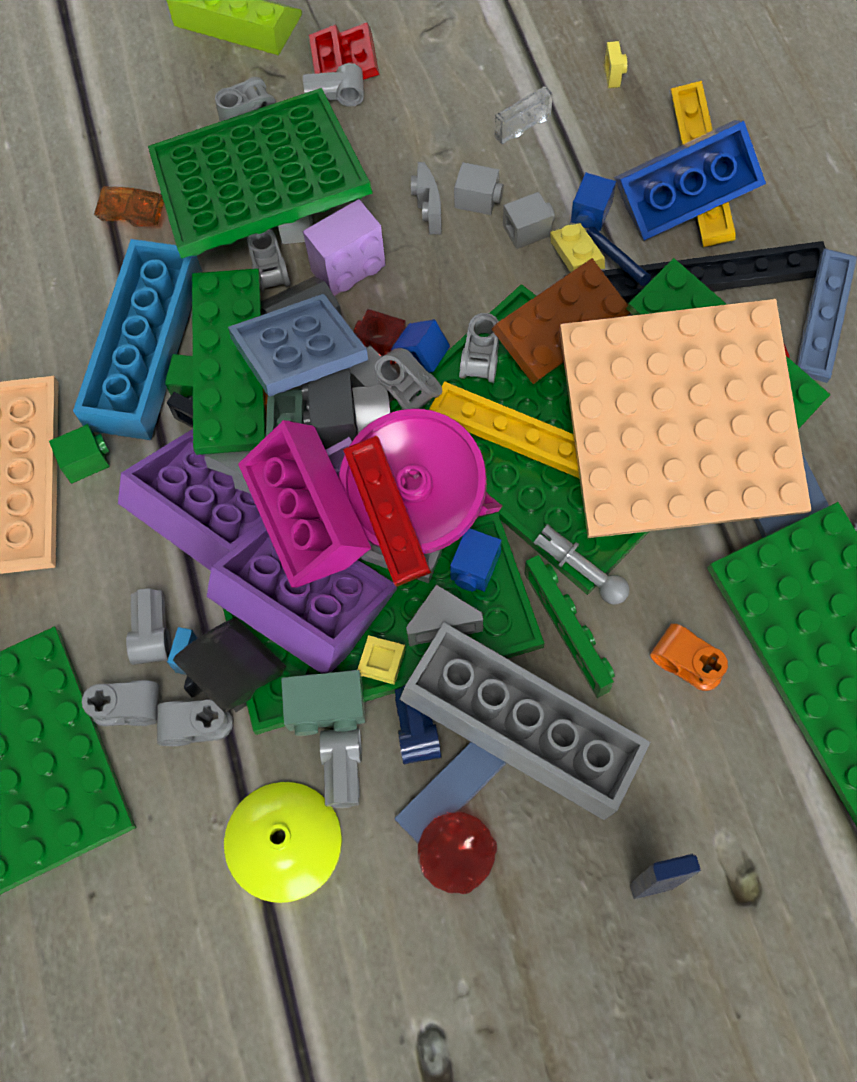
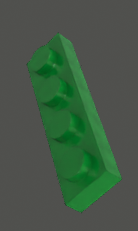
(562, 613)

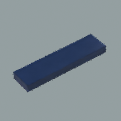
(665, 876)

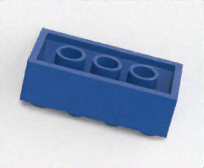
(691, 179)

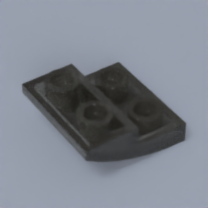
(229, 664)

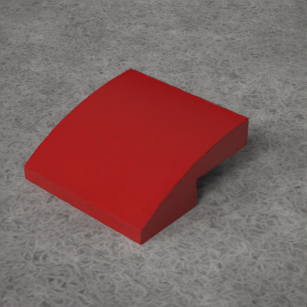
(334, 48)

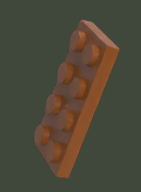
(533, 330)

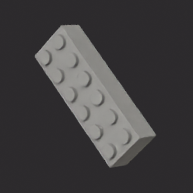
(525, 721)

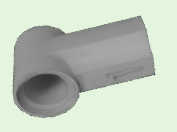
(343, 85)
(149, 635)
(340, 756)

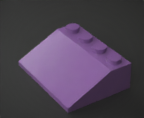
(189, 502)
(312, 621)

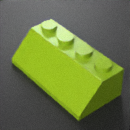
(249, 23)

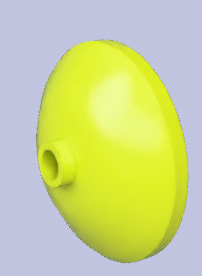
(298, 864)

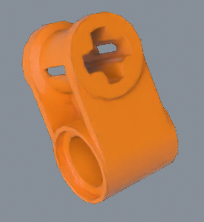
(685, 656)

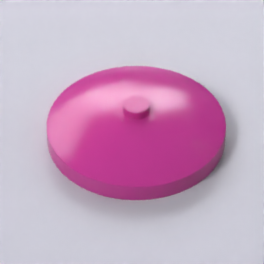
(435, 471)

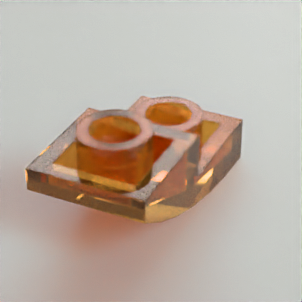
(129, 204)

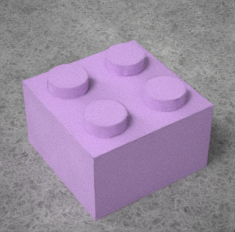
(345, 247)

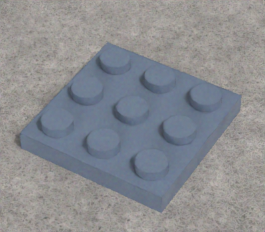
(297, 344)

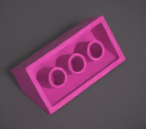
(303, 504)

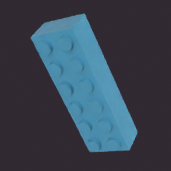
(137, 341)

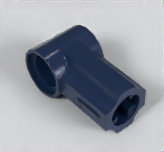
(417, 734)

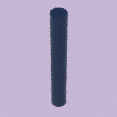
(619, 257)

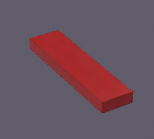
(387, 511)

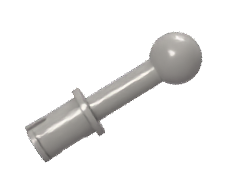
(612, 588)

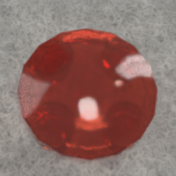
(456, 852)

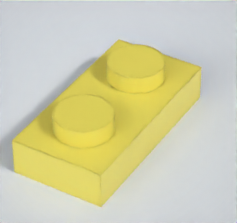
(576, 246)

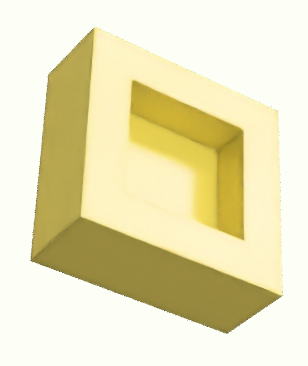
(614, 64)
(381, 659)

